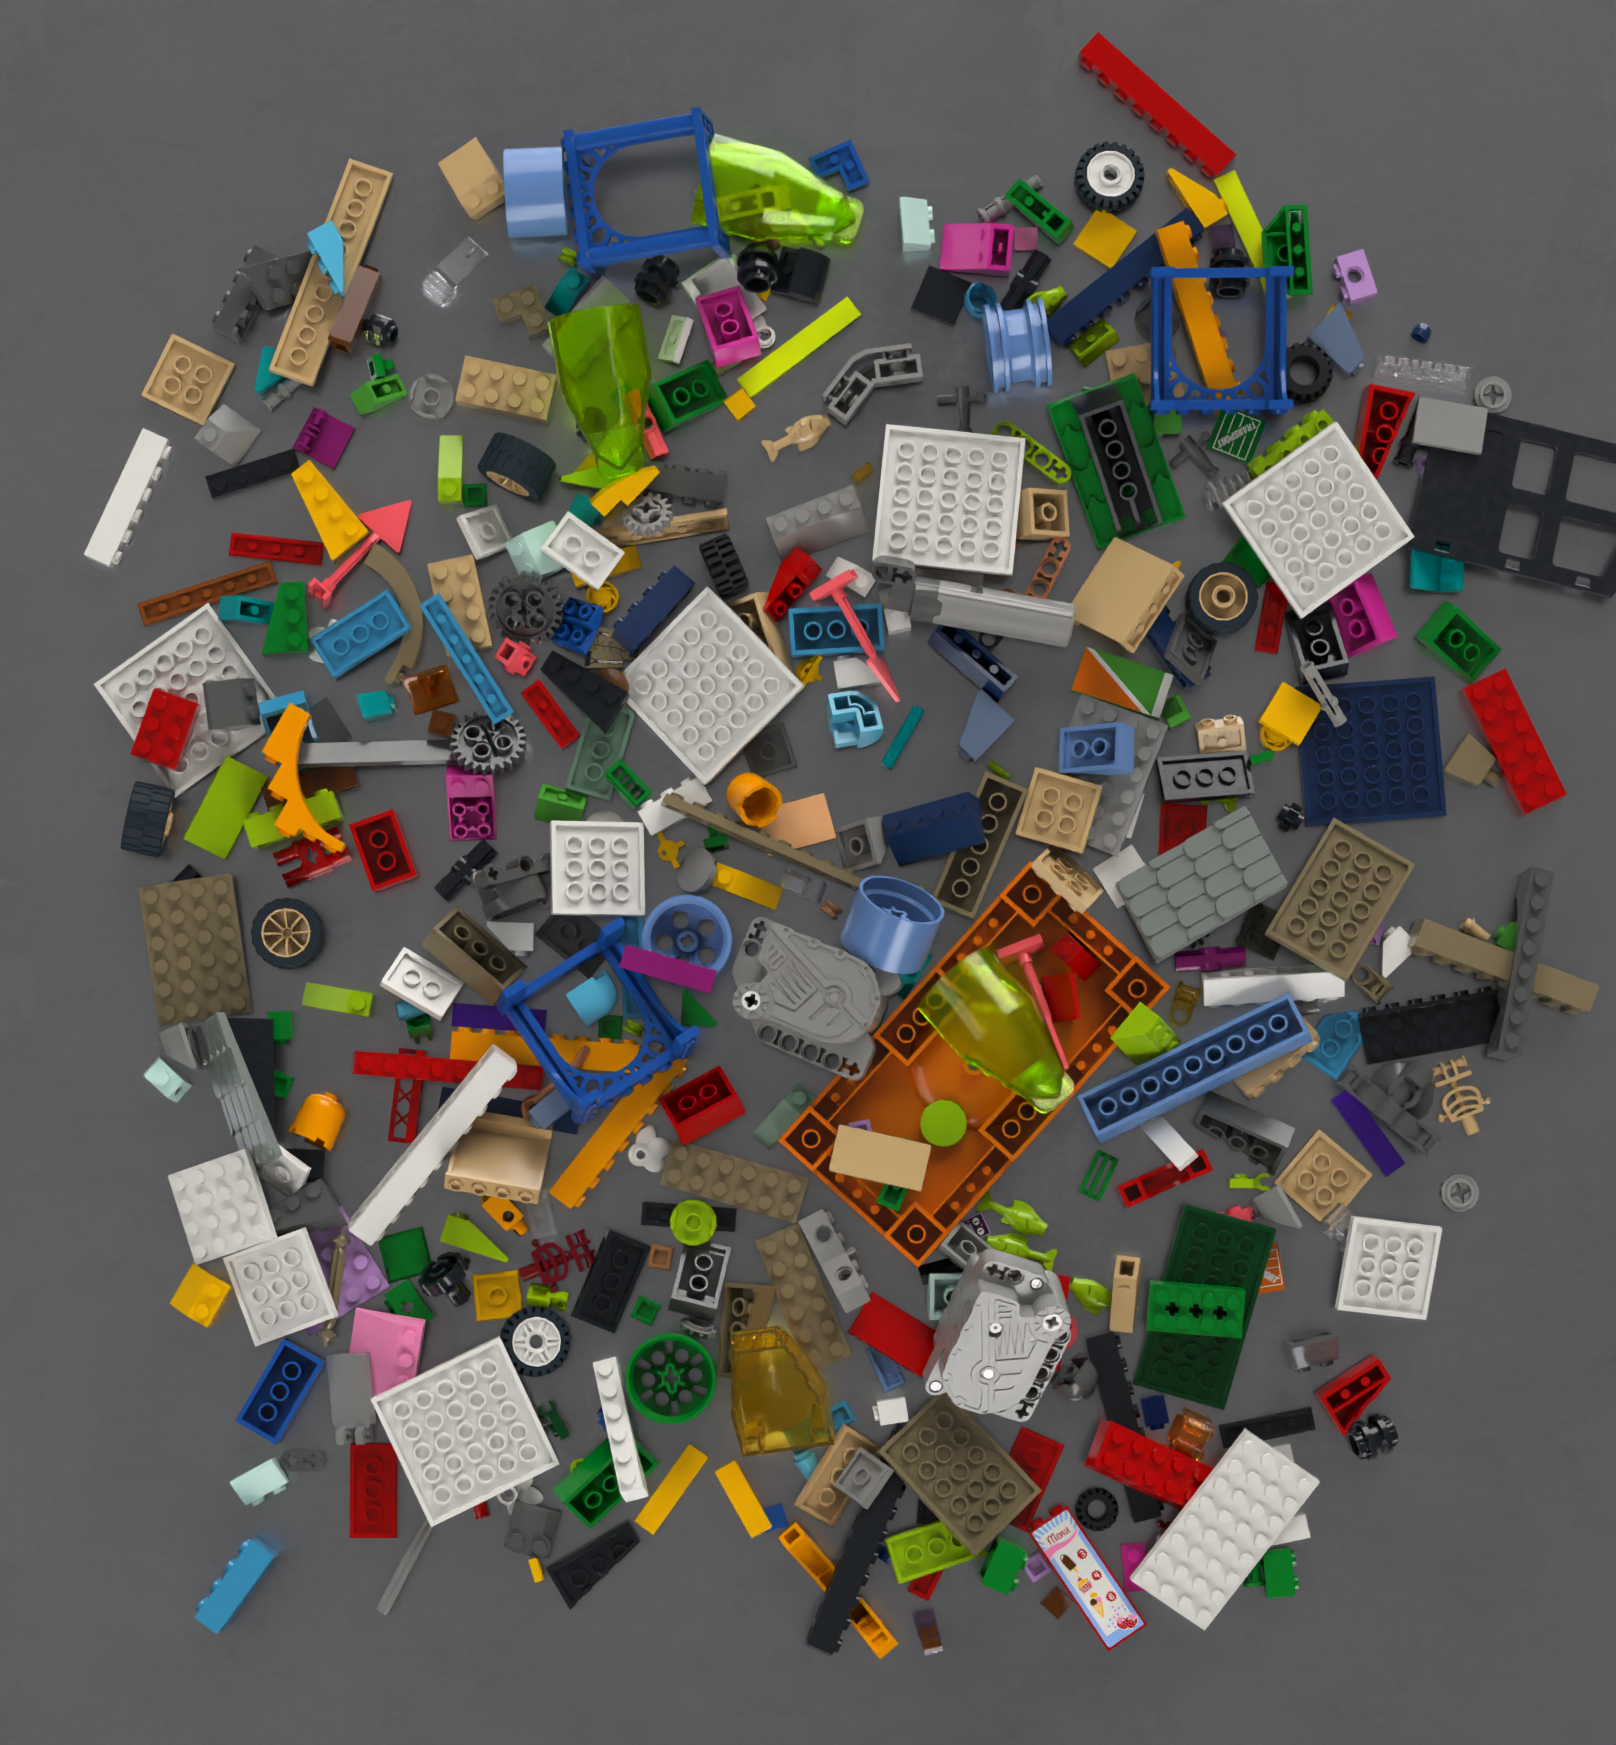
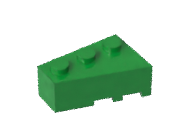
(289, 622)

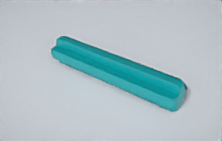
(902, 737)

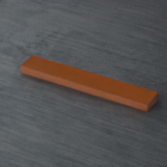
(209, 592)

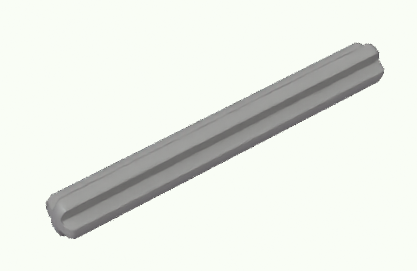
(405, 1567)

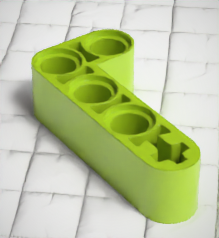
(1036, 450)

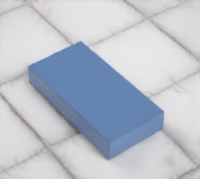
(886, 1370)

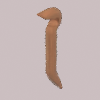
(535, 1099)

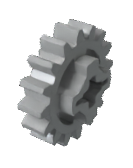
(647, 515)

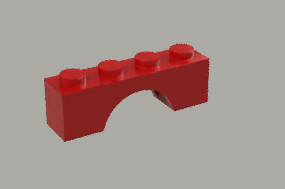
(1162, 1179)

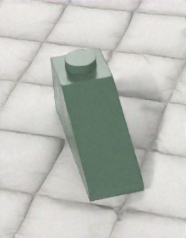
(783, 1115)

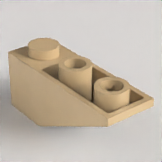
(1125, 1293)

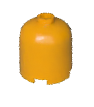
(753, 799)
(319, 1120)

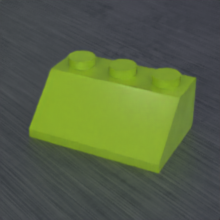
(1144, 1035)

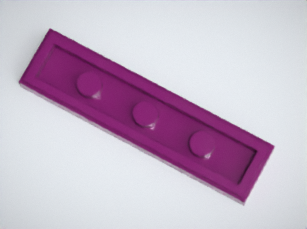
(668, 969)

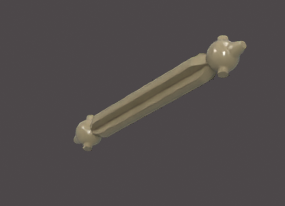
(334, 1283)

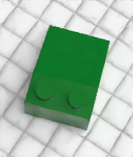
(685, 396)
(1458, 642)

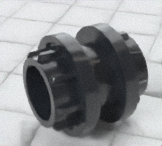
(1229, 259)
(757, 267)
(656, 282)
(1370, 1438)

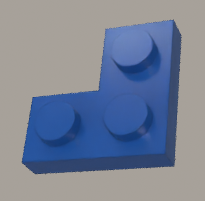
(842, 160)

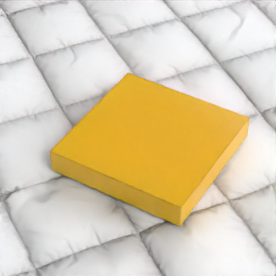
(1105, 238)
(1290, 713)
(497, 1295)

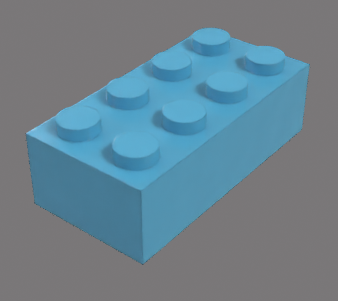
(828, 632)
(236, 1585)

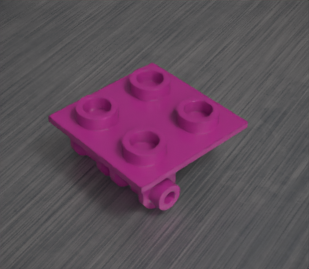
(323, 437)

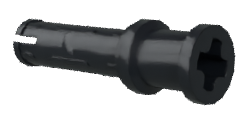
(1407, 449)

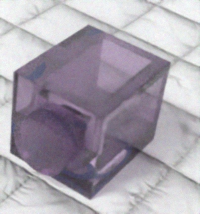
(1221, 237)

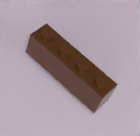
(318, 778)

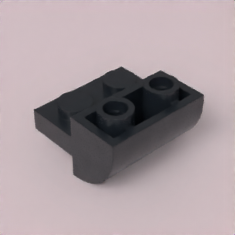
(801, 274)

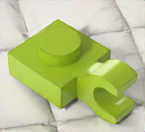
(1242, 1181)
(541, 1296)

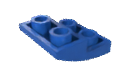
(578, 625)

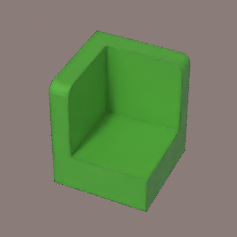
(1167, 423)
(1175, 712)

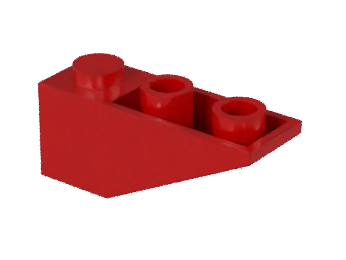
(791, 580)

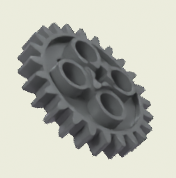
(546, 607)
(502, 734)

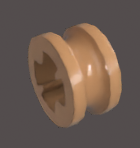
(830, 909)

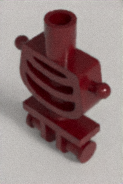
(536, 1268)

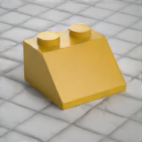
(201, 1295)

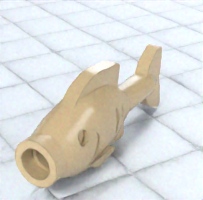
(804, 433)

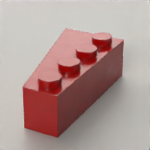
(1379, 422)

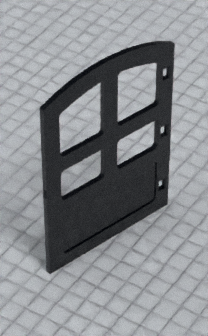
(1468, 495)

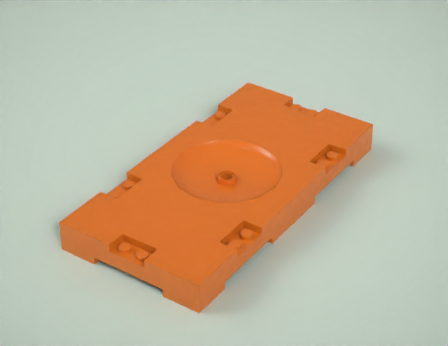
(920, 1067)

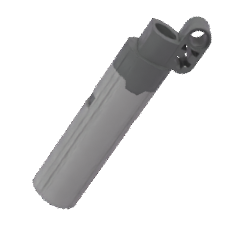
(975, 607)

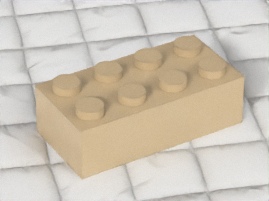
(506, 390)
(461, 589)

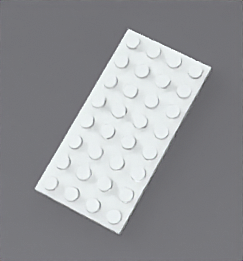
(1224, 1529)

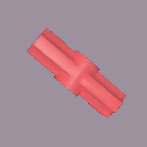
(653, 439)

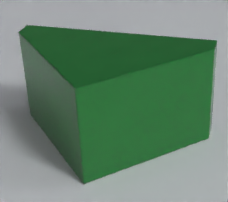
(694, 1014)

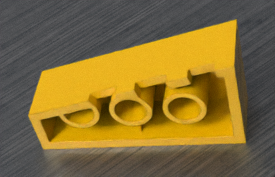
(332, 517)

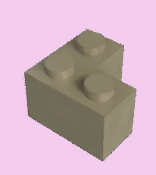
(524, 305)

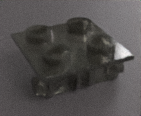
(1253, 932)

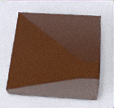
(1057, 1602)

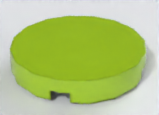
(943, 1123)
(693, 1222)

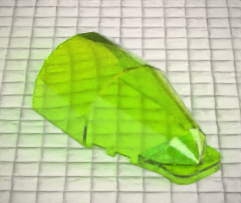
(774, 196)
(605, 381)
(998, 1028)

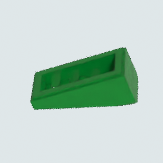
(633, 778)

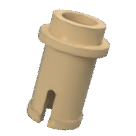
(1474, 930)

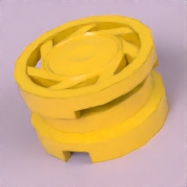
(606, 597)
(1272, 740)

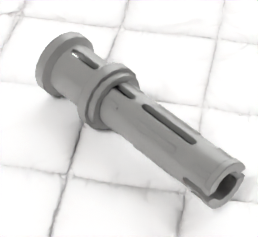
(1000, 206)

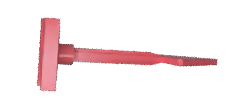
(387, 525)
(877, 664)
(1022, 952)

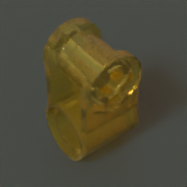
(1184, 1003)

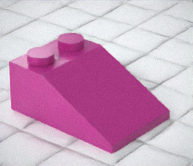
(728, 326)

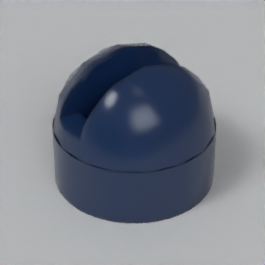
(1421, 333)

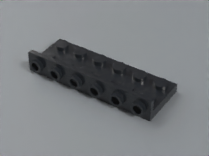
(1428, 1025)

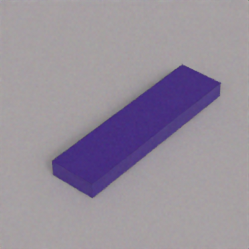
(488, 1017)
(1368, 1133)

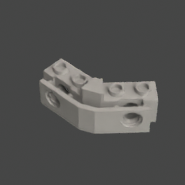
(875, 375)
(838, 1264)

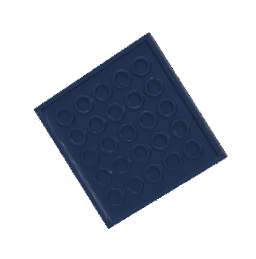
(1378, 761)

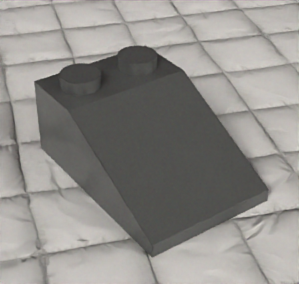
(699, 1280)
(1312, 1350)

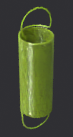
(997, 769)

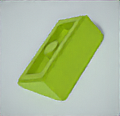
(1093, 343)

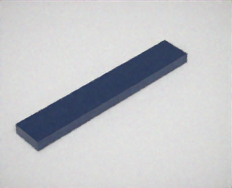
(513, 1108)

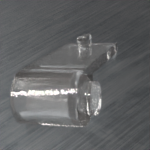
(453, 270)

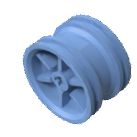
(1017, 345)

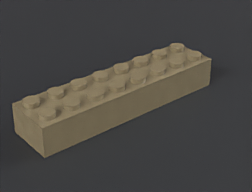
(1495, 964)

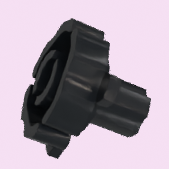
(446, 1278)

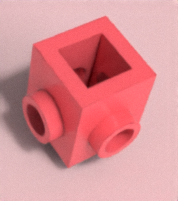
(515, 656)

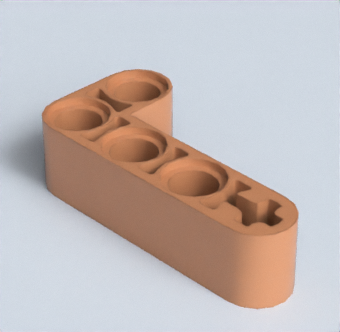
(1040, 576)

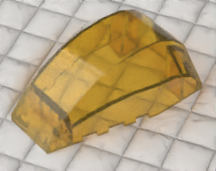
(776, 1394)

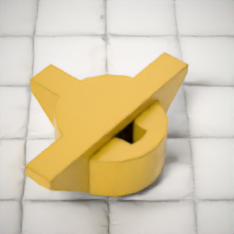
(811, 673)
(670, 848)

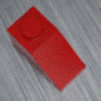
(1075, 956)

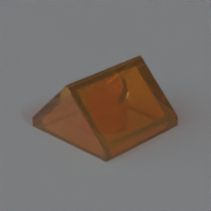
(430, 689)

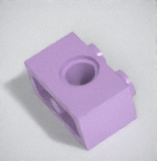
(1354, 263)

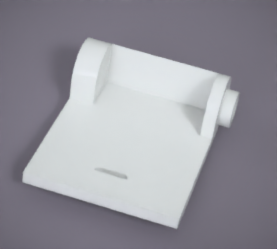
(720, 276)

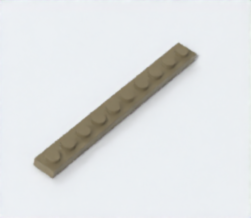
(761, 840)

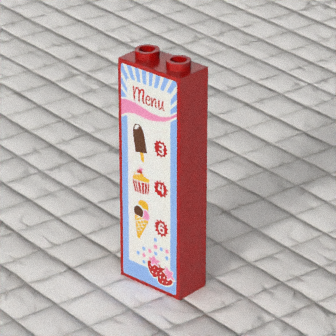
(1086, 1576)

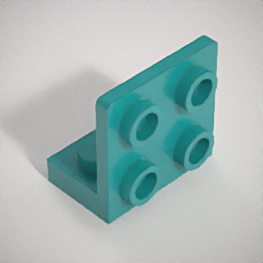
(1436, 572)

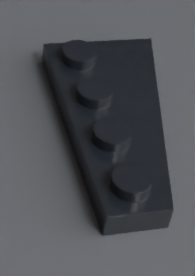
(589, 692)
(587, 1565)

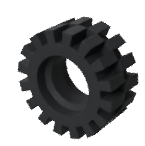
(1082, 1509)

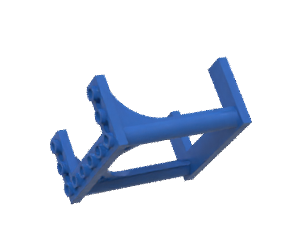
(597, 257)
(1275, 347)
(677, 1040)

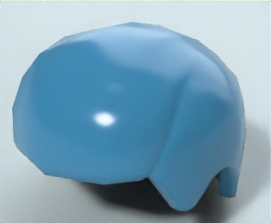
(977, 296)

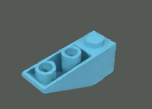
(329, 248)

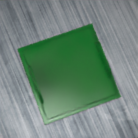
(1245, 557)
(404, 1254)

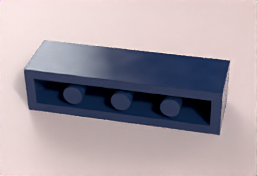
(653, 609)
(973, 660)

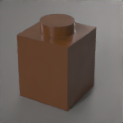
(442, 724)

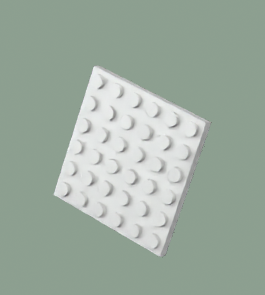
(949, 499)
(1318, 519)
(179, 663)
(708, 685)
(465, 1431)

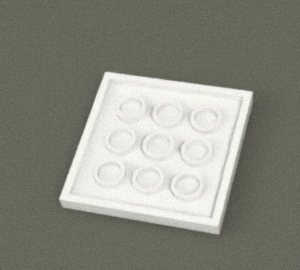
(597, 868)
(222, 1206)
(1388, 1267)
(280, 1286)

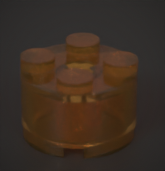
(1190, 1434)

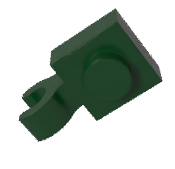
(558, 1426)

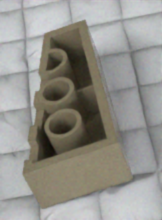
(743, 1308)

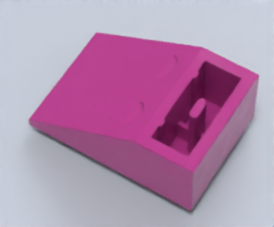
(977, 248)
(470, 804)

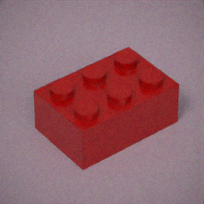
(166, 729)
(383, 851)
(701, 1105)

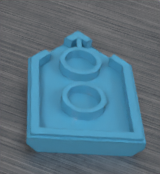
(1338, 1043)

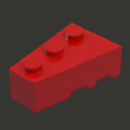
(1352, 1392)

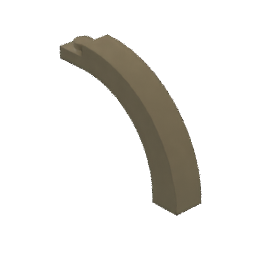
(396, 576)

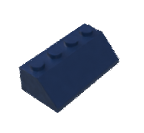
(1159, 637)
(934, 828)

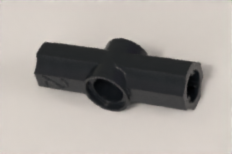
(1025, 281)
(463, 869)

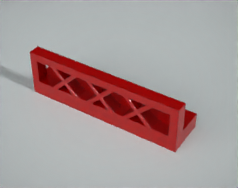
(414, 1104)

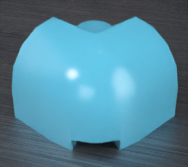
(853, 719)
(594, 998)

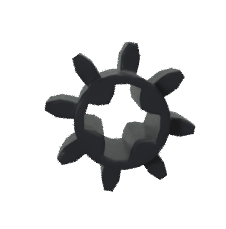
(1290, 816)

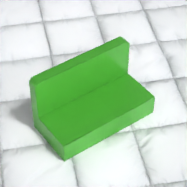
(559, 804)

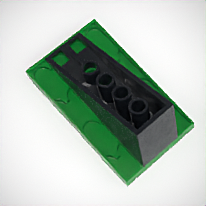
(1116, 460)

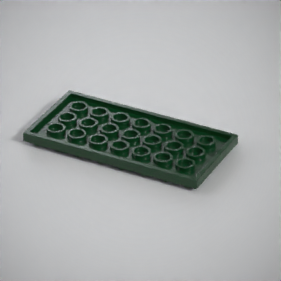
(1208, 1251)

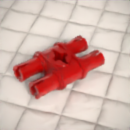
(308, 870)

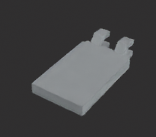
(350, 1396)

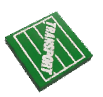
(1236, 436)

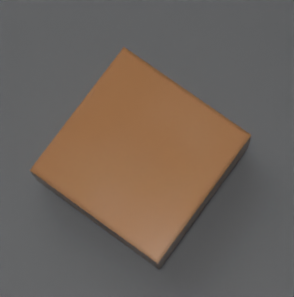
(660, 1257)

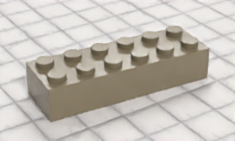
(971, 868)
(734, 1181)
(803, 1296)

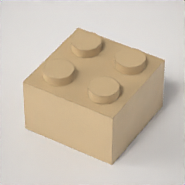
(1042, 514)

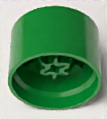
(650, 1408)

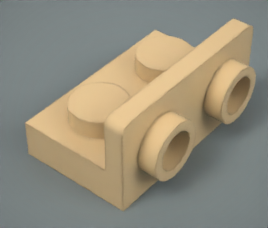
(1221, 735)

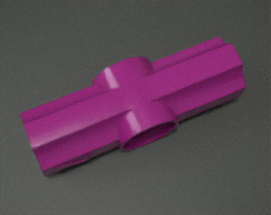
(1210, 958)

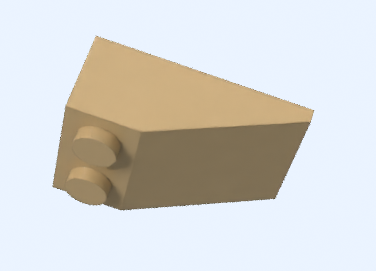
(474, 179)

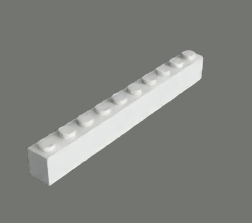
(432, 1145)

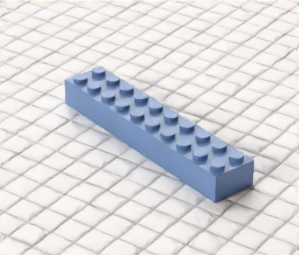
(1194, 1068)

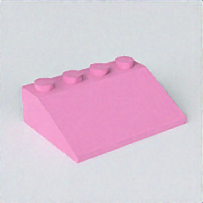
(392, 1344)

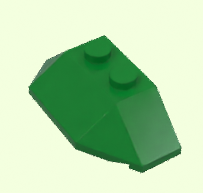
(1287, 244)

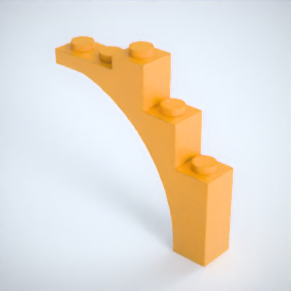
(284, 748)
(821, 1570)

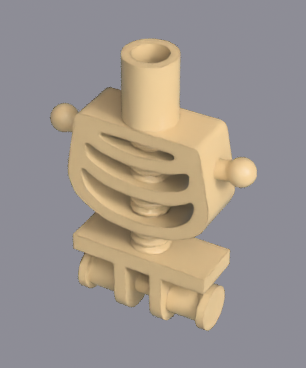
(1467, 1117)

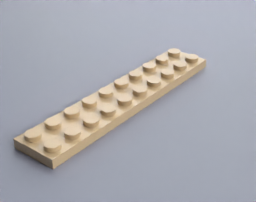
(316, 306)

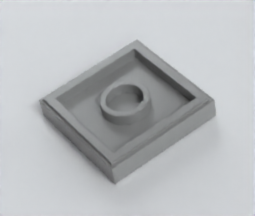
(863, 1478)

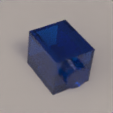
(1154, 1411)

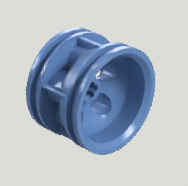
(697, 909)

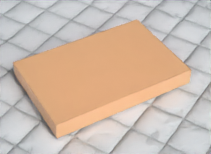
(802, 822)

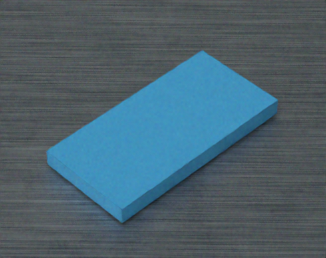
(361, 633)

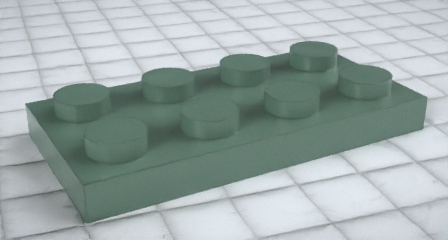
(597, 753)

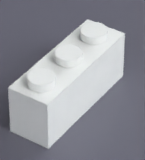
(660, 818)

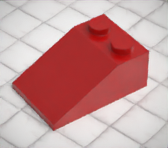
(1061, 996)

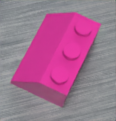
(1362, 616)

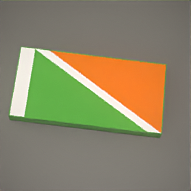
(1122, 682)

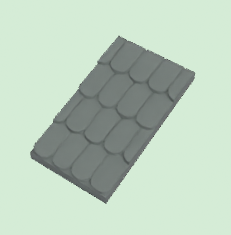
(1201, 884)
(243, 1078)

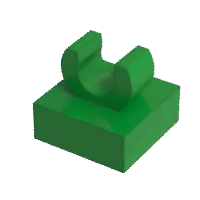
(378, 367)
(715, 842)
(418, 1027)

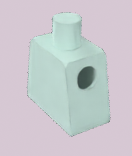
(167, 1079)

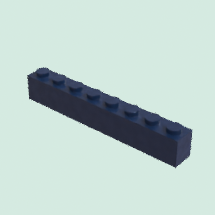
(1113, 286)

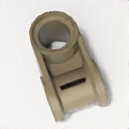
(1371, 984)

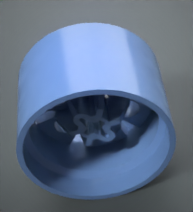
(535, 192)
(892, 924)

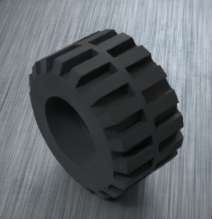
(1323, 370)
(724, 565)

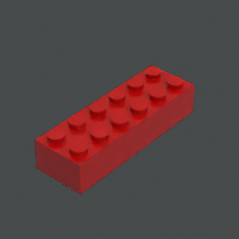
(1513, 742)
(1145, 1465)

